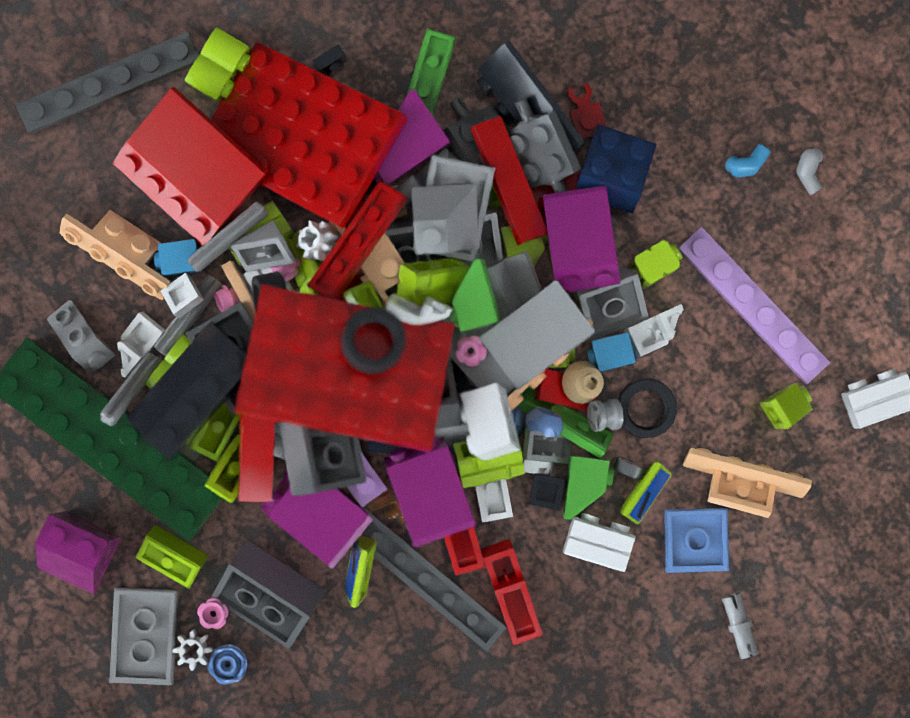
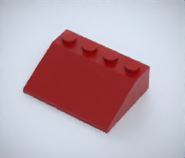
(189, 167)

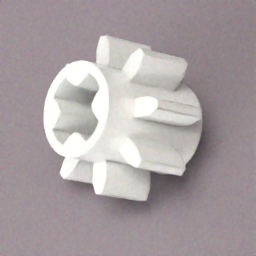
(316, 240)
(201, 651)

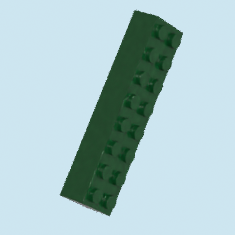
(70, 412)

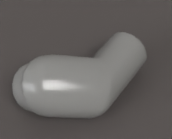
(807, 168)

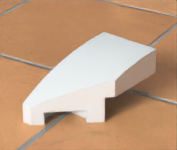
(414, 314)
(654, 331)
(137, 341)

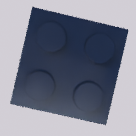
(618, 163)

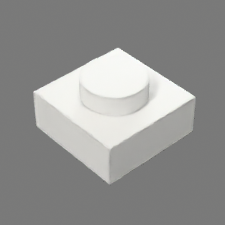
(182, 295)

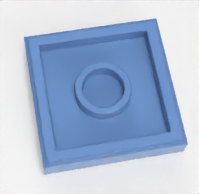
(696, 540)

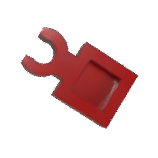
(586, 115)

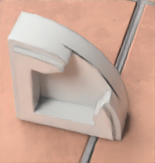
(538, 467)

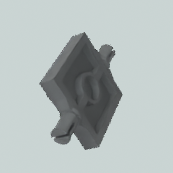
(460, 133)
(543, 148)

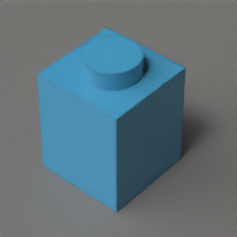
(173, 257)
(611, 352)

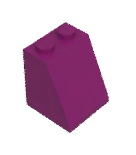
(415, 143)
(581, 238)
(429, 492)
(320, 521)
(75, 550)

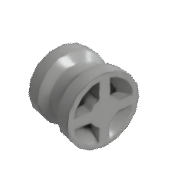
(605, 415)

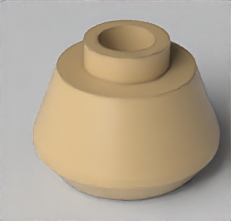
(582, 382)

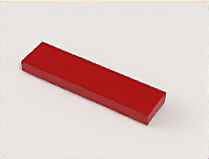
(509, 180)
(357, 241)

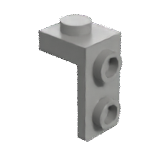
(79, 338)

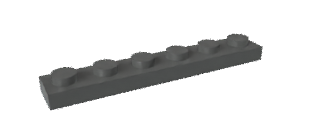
(107, 83)
(433, 585)

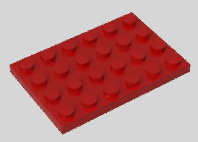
(308, 132)
(303, 378)

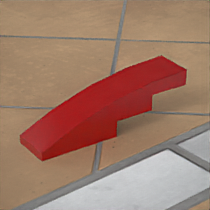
(255, 458)

